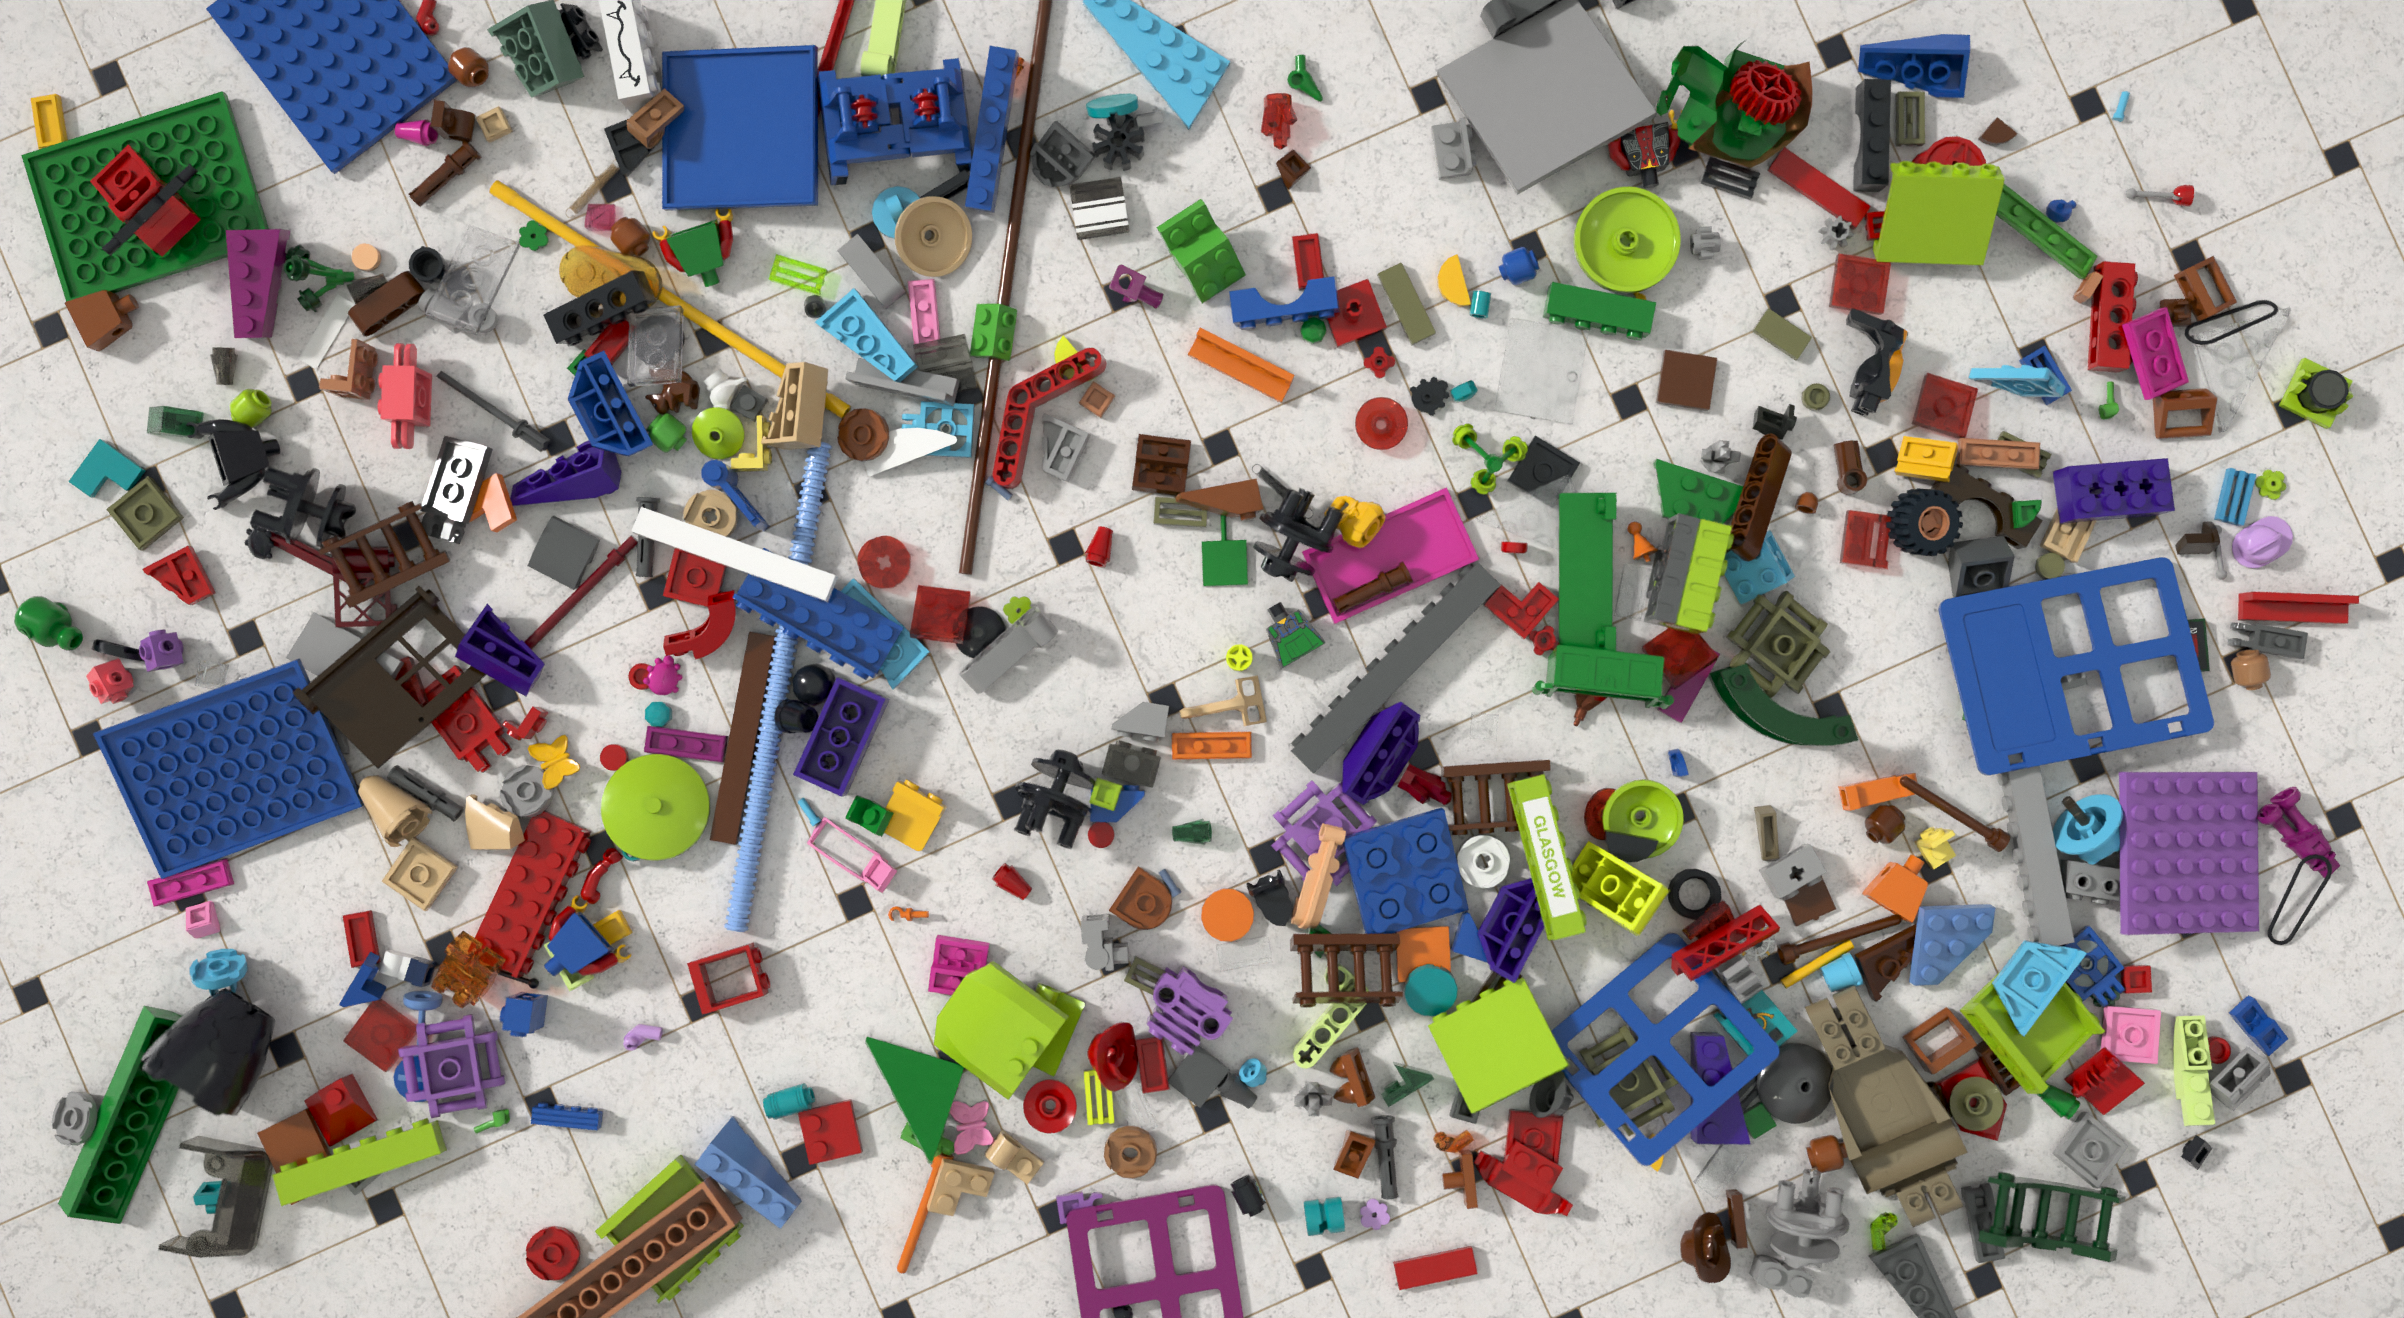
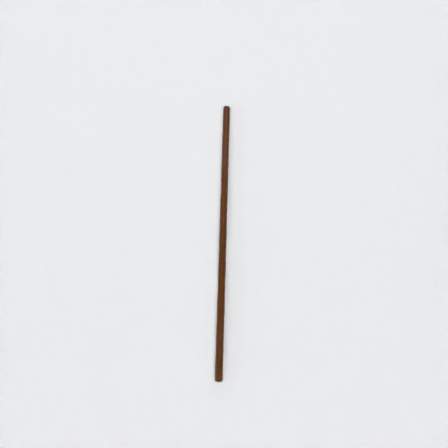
(1005, 283)

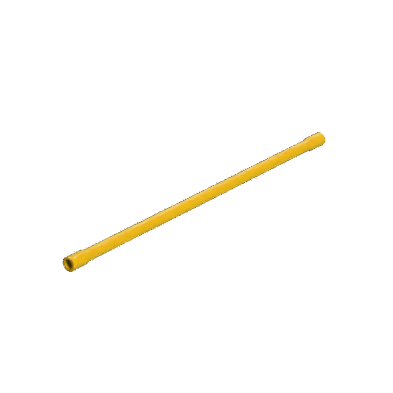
(513, 199)

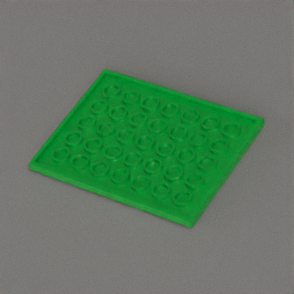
(82, 223)

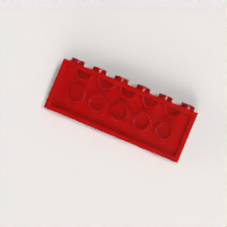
(532, 890)

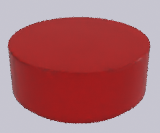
(1514, 547)
(637, 675)
(613, 757)
(1101, 834)
(2219, 1050)

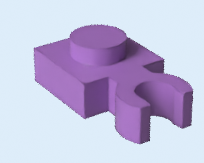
(1074, 1200)

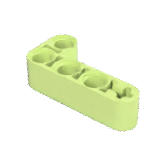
(884, 38)
(1327, 1021)

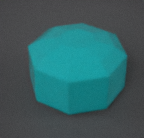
(1464, 391)
(658, 714)

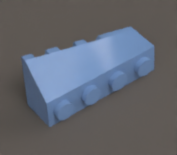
(748, 1174)

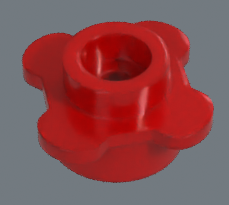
(1371, 362)
(1547, 633)

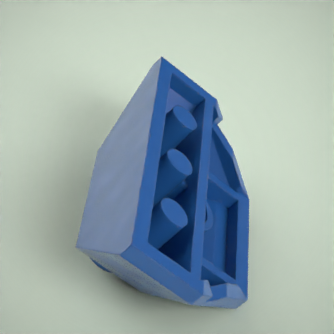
(606, 408)

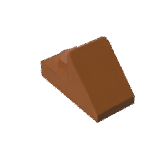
(1353, 1154)

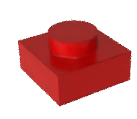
(2136, 979)

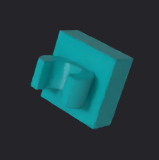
(208, 1195)

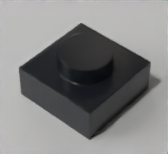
(2196, 1151)

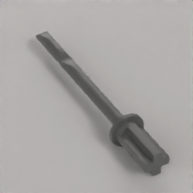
(520, 430)

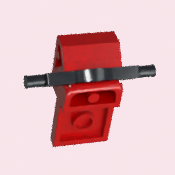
(145, 202)

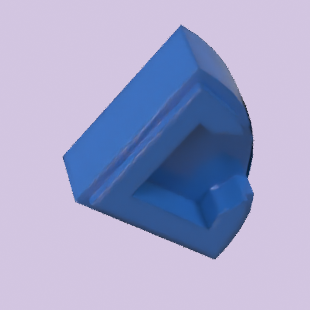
(1677, 763)

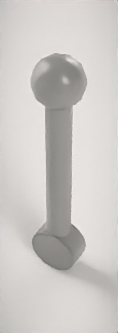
(2221, 573)

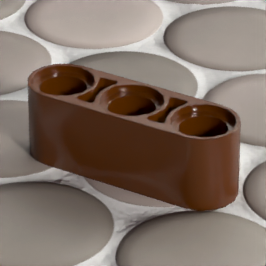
(386, 303)

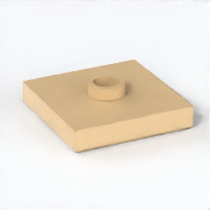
(419, 874)

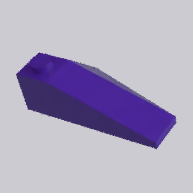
(581, 476)

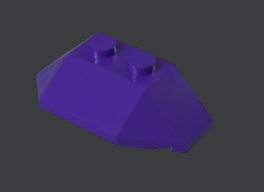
(1380, 753)
(1511, 929)

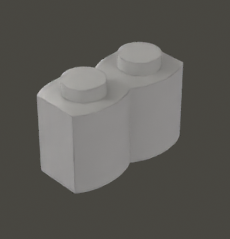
(1778, 1276)

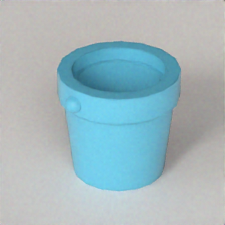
(1842, 973)

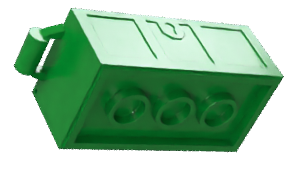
(1605, 675)

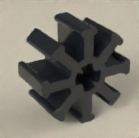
(1109, 145)

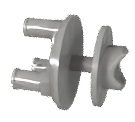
(1807, 1222)

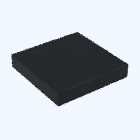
(1541, 466)

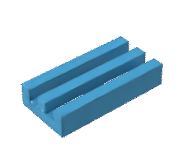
(2244, 501)

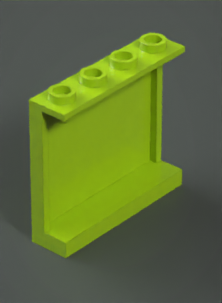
(1939, 213)
(2047, 1044)
(1497, 1045)
(652, 1199)

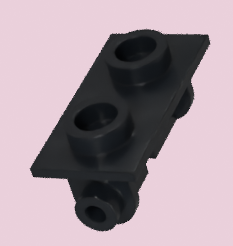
(584, 38)

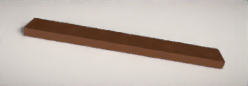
(742, 739)

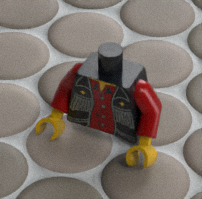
(1646, 150)

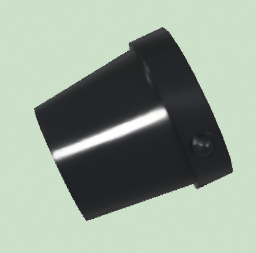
(427, 265)
(795, 717)

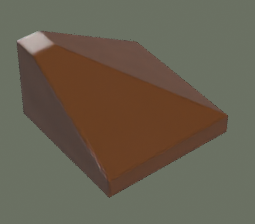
(1292, 168)

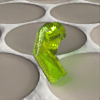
(1880, 1227)

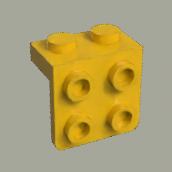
(913, 815)

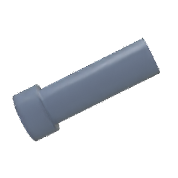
(1001, 490)
(1170, 883)

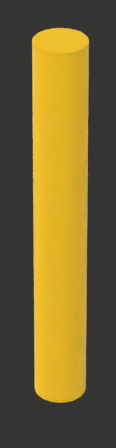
(1817, 963)

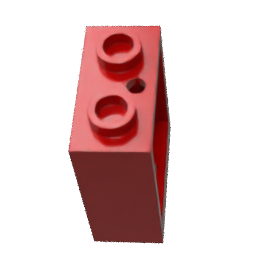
(703, 986)

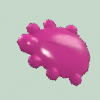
(663, 676)

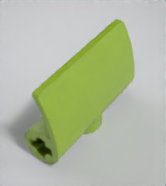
(1071, 1006)

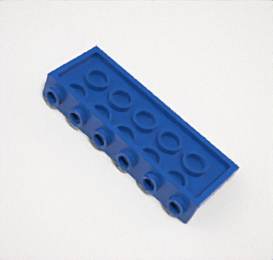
(839, 626)

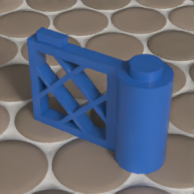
(725, 479)

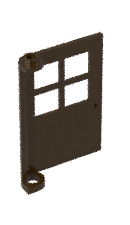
(368, 701)

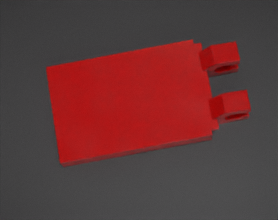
(468, 724)

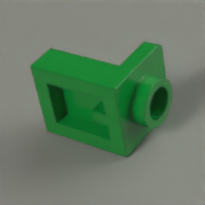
(869, 815)

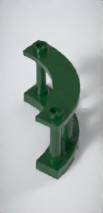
(1763, 715)
(2015, 1236)

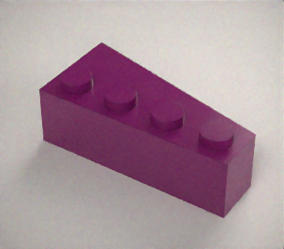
(255, 279)

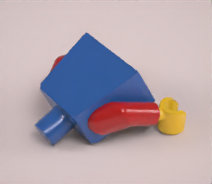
(579, 944)

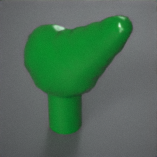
(1302, 80)

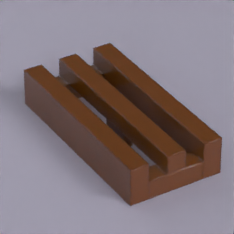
(1736, 1218)

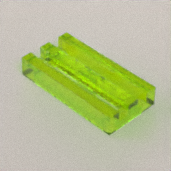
(818, 281)

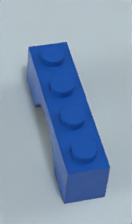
(1317, 299)

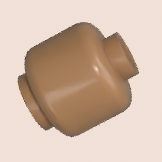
(2250, 669)

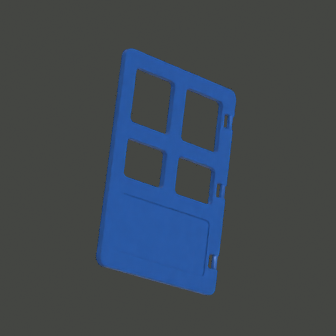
(2014, 679)

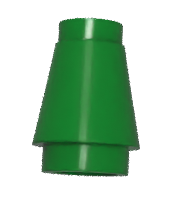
(2060, 1101)

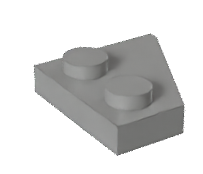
(1062, 447)

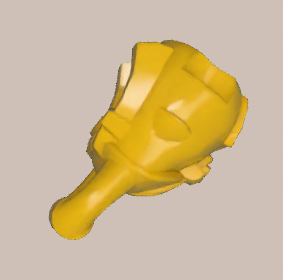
(1360, 520)

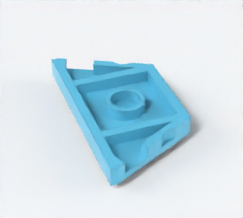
(2021, 381)
(2034, 979)

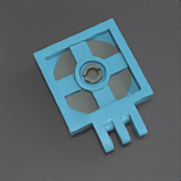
(953, 420)

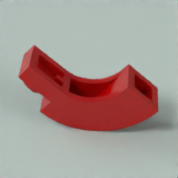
(710, 634)

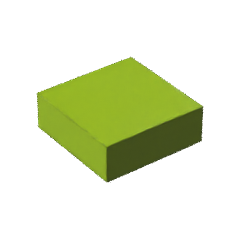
(1105, 794)

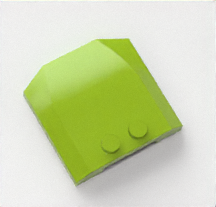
(996, 1027)

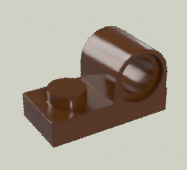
(452, 123)

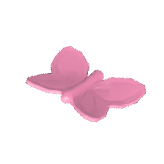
(972, 1124)

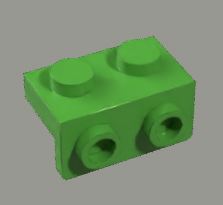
(993, 331)

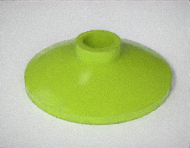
(728, 427)

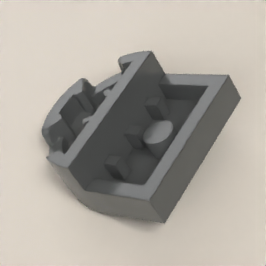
(1060, 157)

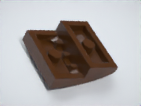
(1161, 465)

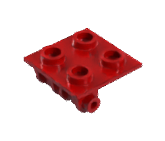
(2103, 1081)

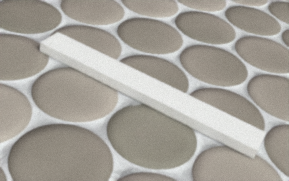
(734, 554)

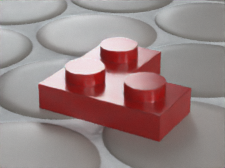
(1524, 614)

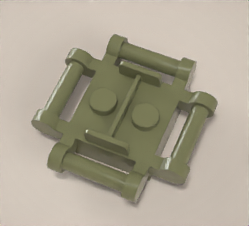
(1780, 643)
(1637, 1086)

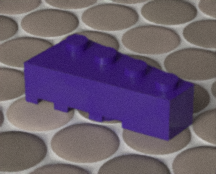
(1712, 1063)

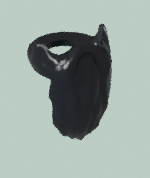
(1272, 898)

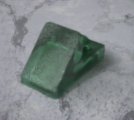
(1412, 1080)

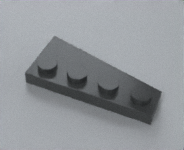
(1914, 1278)

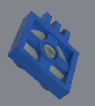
(2096, 970)

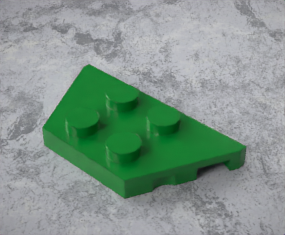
(1695, 493)

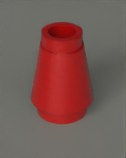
(1099, 549)
(1011, 881)

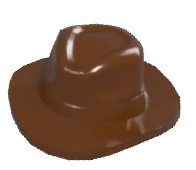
(1706, 1248)

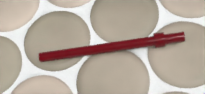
(615, 558)

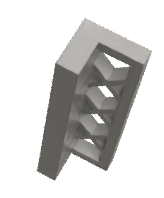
(916, 385)

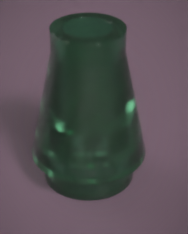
(1193, 832)

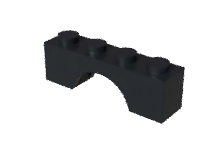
(1873, 110)

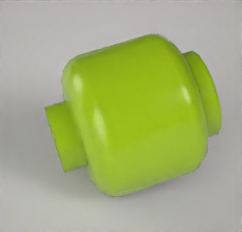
(250, 407)

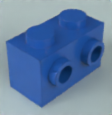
(523, 1013)

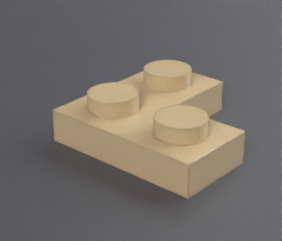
(955, 1178)

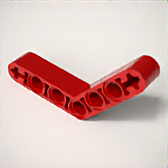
(1027, 409)

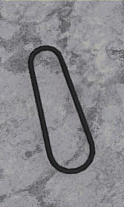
(2227, 313)
(2329, 866)

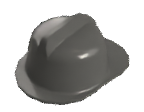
(1550, 1096)

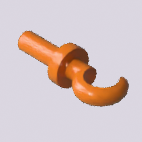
(909, 914)

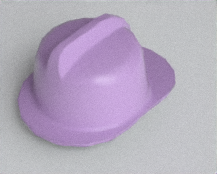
(2262, 542)

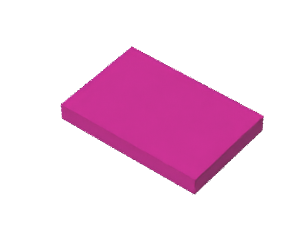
(2155, 353)

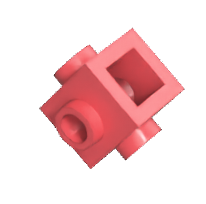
(110, 682)

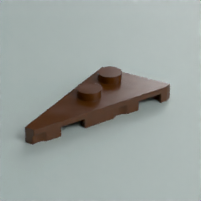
(1886, 960)

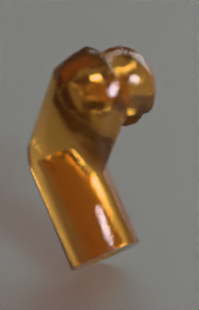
(1451, 1144)

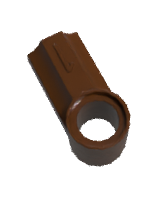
(1849, 464)

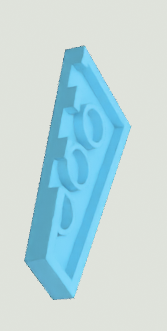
(863, 332)

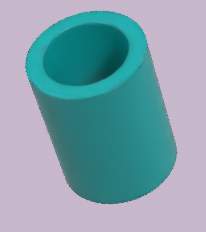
(1480, 304)

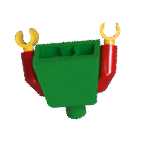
(699, 247)

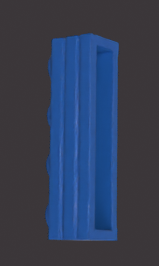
(566, 1117)

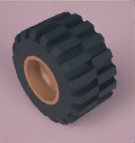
(1924, 522)

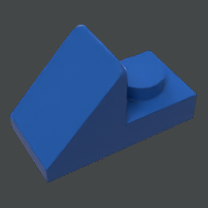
(363, 987)

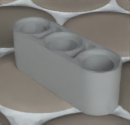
(871, 271)

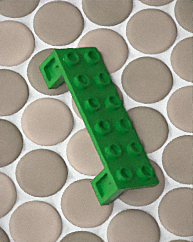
(1586, 570)

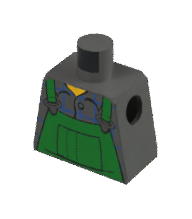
(1291, 635)

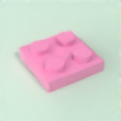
(2132, 1033)

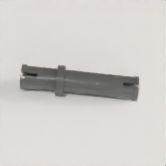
(435, 799)

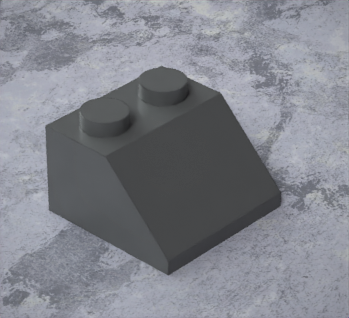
(1980, 565)

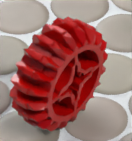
(1765, 92)

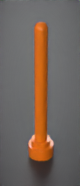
(920, 1217)

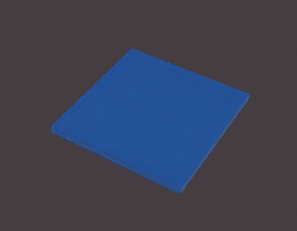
(743, 128)

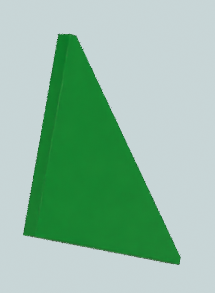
(921, 1087)

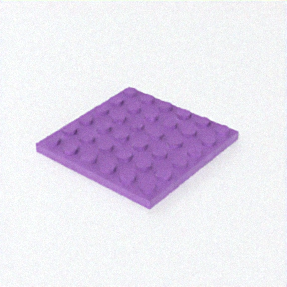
(2188, 852)

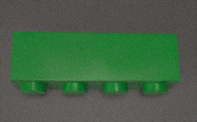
(1599, 310)

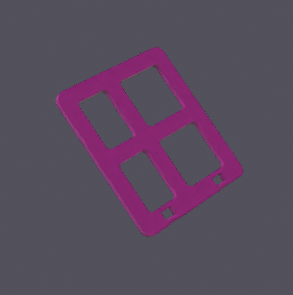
(1166, 1285)

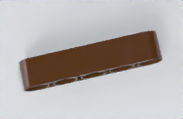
(1759, 496)

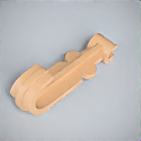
(1318, 881)

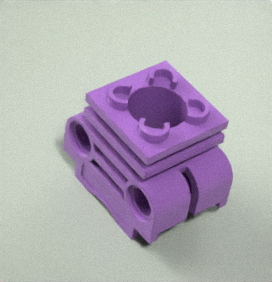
(1183, 1015)

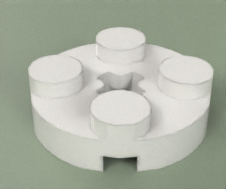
(1497, 865)

